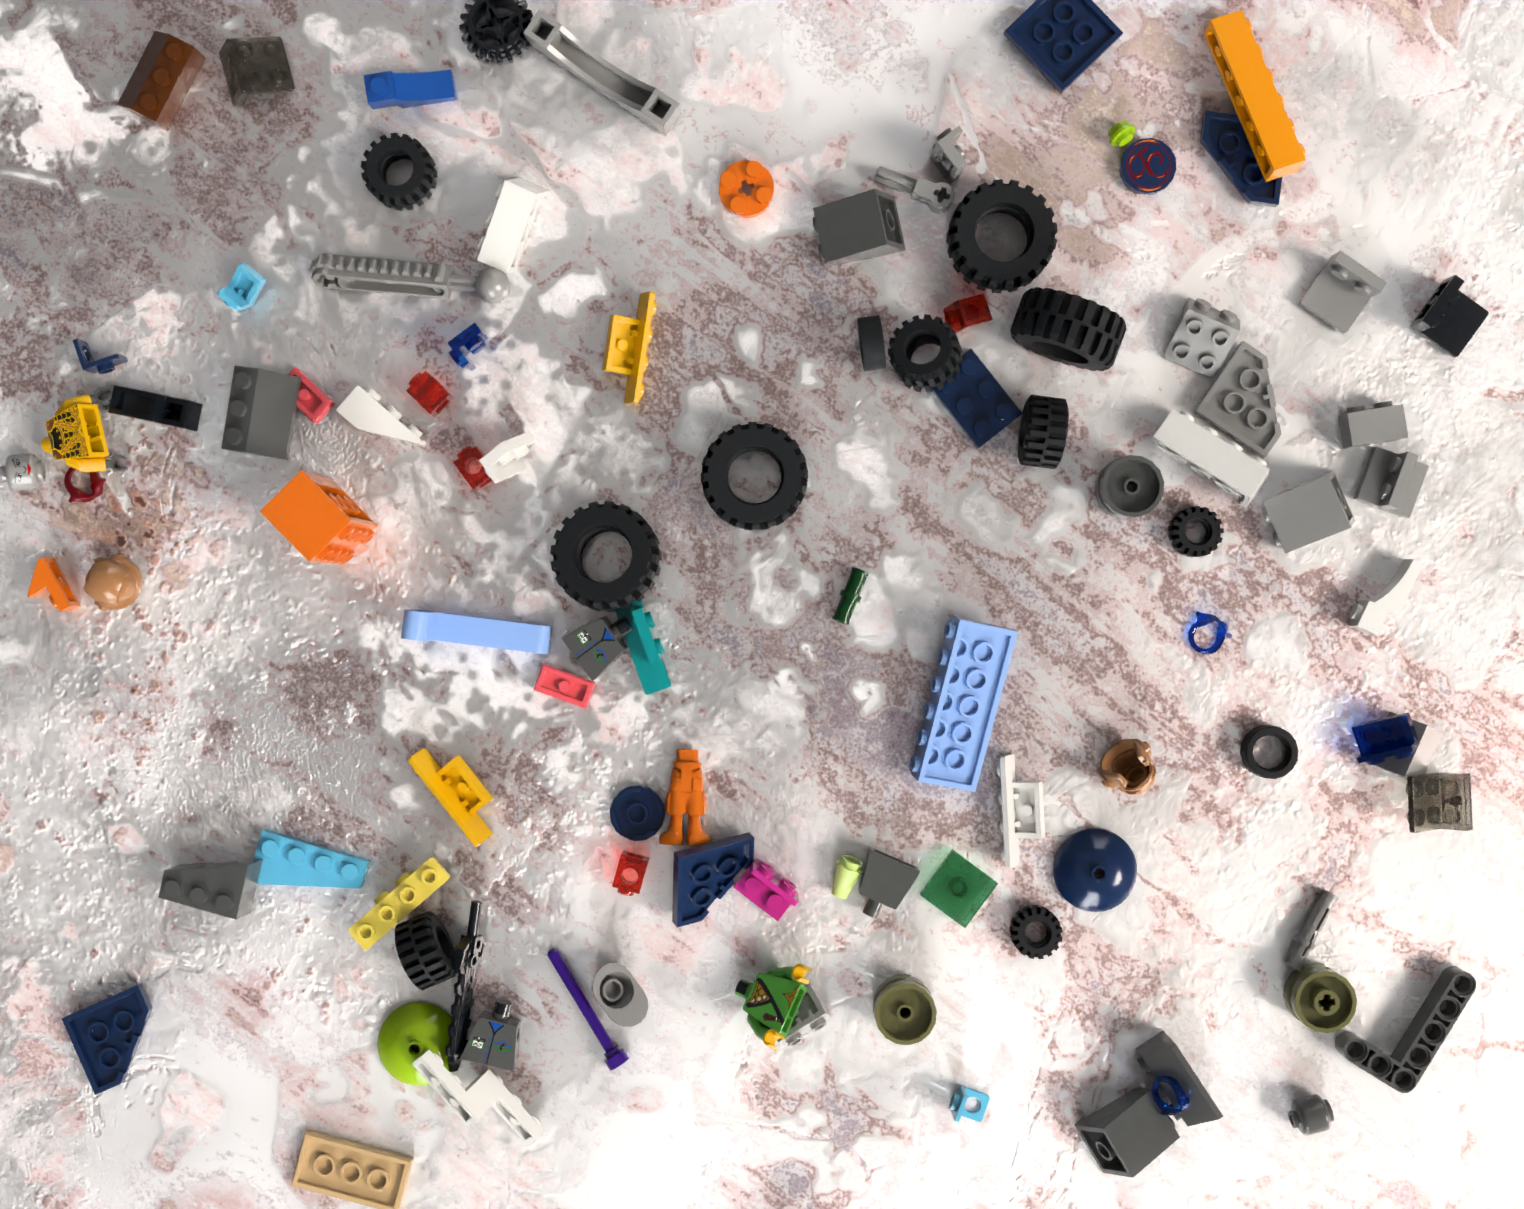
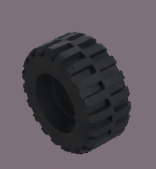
(1022, 206)
(1068, 329)
(754, 438)
(580, 530)

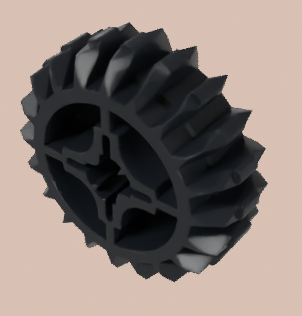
(486, 29)

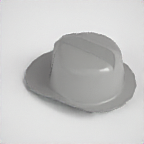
(619, 995)

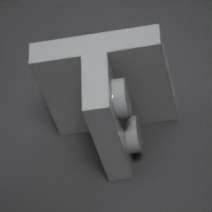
(1391, 481)

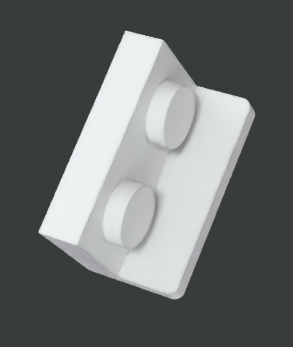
(505, 458)

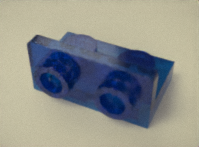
(468, 341)

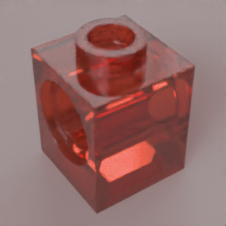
(429, 393)
(478, 480)
(636, 862)

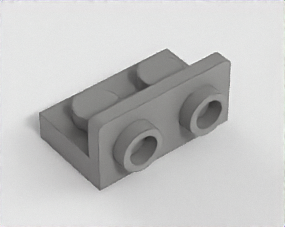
(948, 156)
(809, 1016)

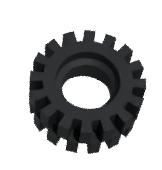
(1211, 525)
(1040, 948)

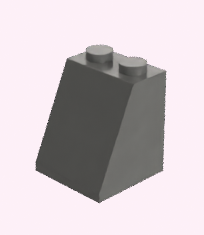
(858, 228)
(1127, 1133)

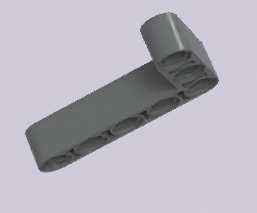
(1414, 1035)

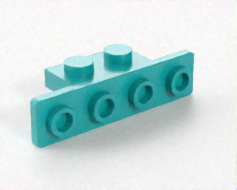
(645, 649)

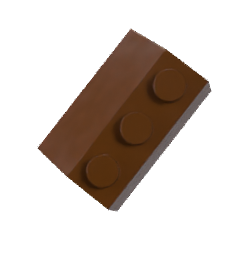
(162, 79)

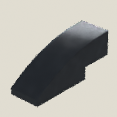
(155, 408)

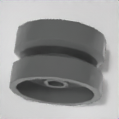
(1134, 471)

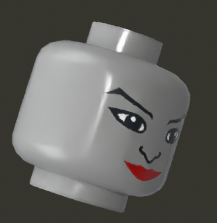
(23, 472)

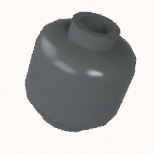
(1311, 1114)

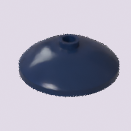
(1079, 859)

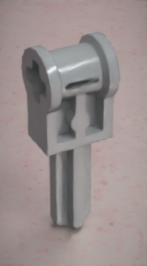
(919, 190)

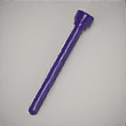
(613, 1055)

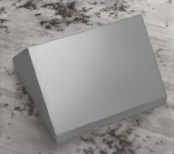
(1422, 755)

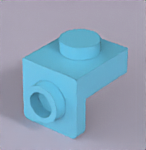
(242, 288)

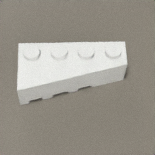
(1212, 456)

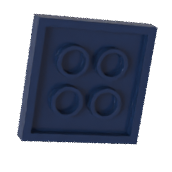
(1063, 38)

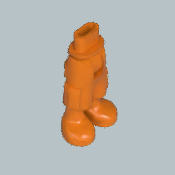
(685, 797)

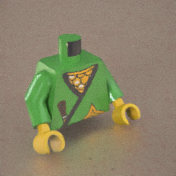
(773, 1001)

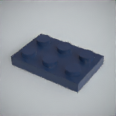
(977, 401)

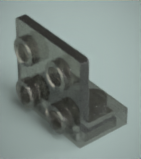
(255, 67)
(1439, 802)

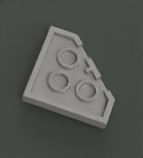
(1243, 401)

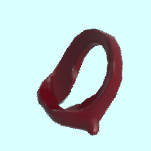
(80, 496)

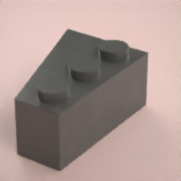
(213, 887)

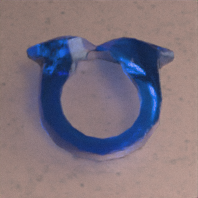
(1222, 632)
(1182, 1099)

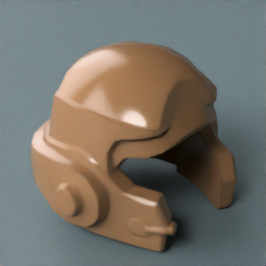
(114, 582)
(1128, 767)

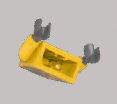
(78, 434)

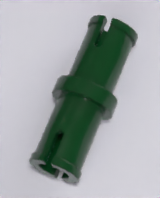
(850, 596)

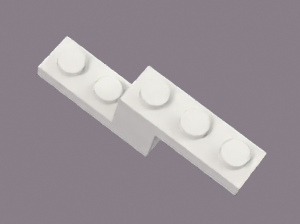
(478, 1097)

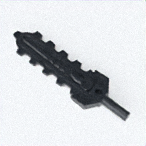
(466, 959)

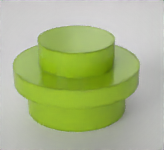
(1121, 133)

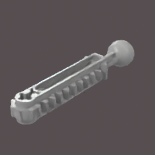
(405, 277)

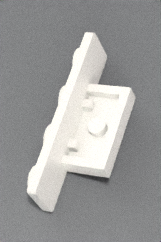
(1020, 808)

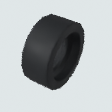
(871, 343)
(1287, 763)

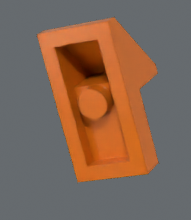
(50, 578)

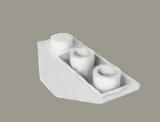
(371, 416)

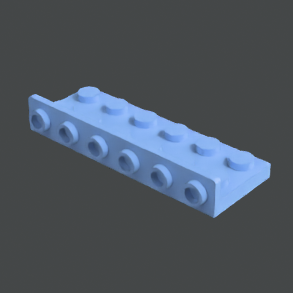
(962, 703)

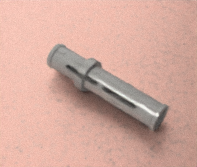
(1314, 924)

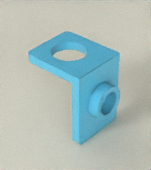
(958, 1102)

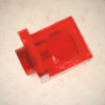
(967, 313)

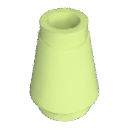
(846, 875)

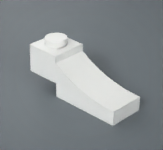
(1370, 614)

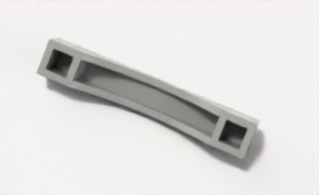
(628, 92)

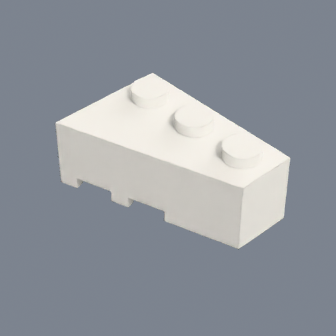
(510, 223)

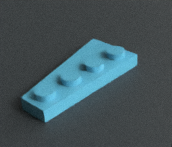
(307, 864)

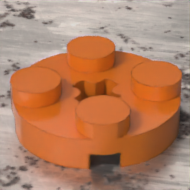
(761, 194)

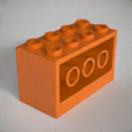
(319, 519)

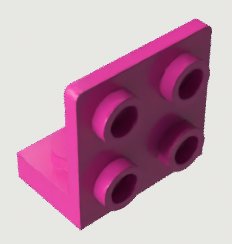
(767, 890)

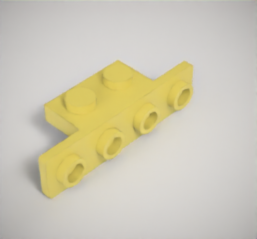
(396, 905)

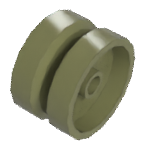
(1320, 998)
(904, 1026)

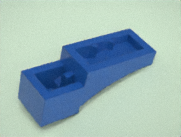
(409, 89)

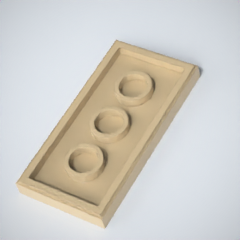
(352, 1171)

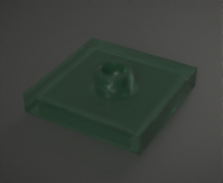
(958, 888)

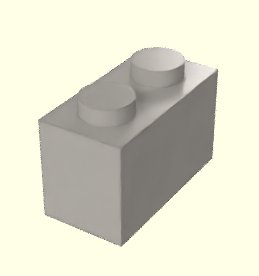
(1372, 426)

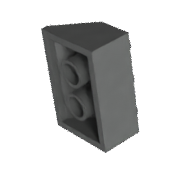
(261, 412)
(1163, 1057)

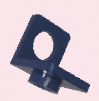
(101, 366)

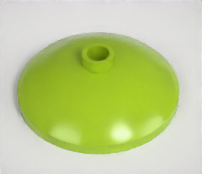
(413, 1024)

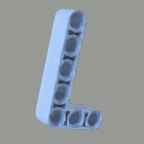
(477, 631)

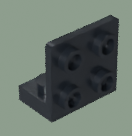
(1449, 317)

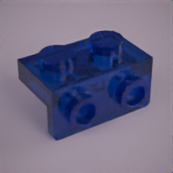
(1385, 738)

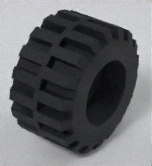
(383, 156)
(915, 335)
(1043, 431)
(425, 950)

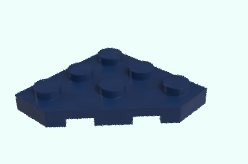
(1229, 147)
(707, 874)
(109, 1035)

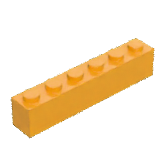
(1254, 95)

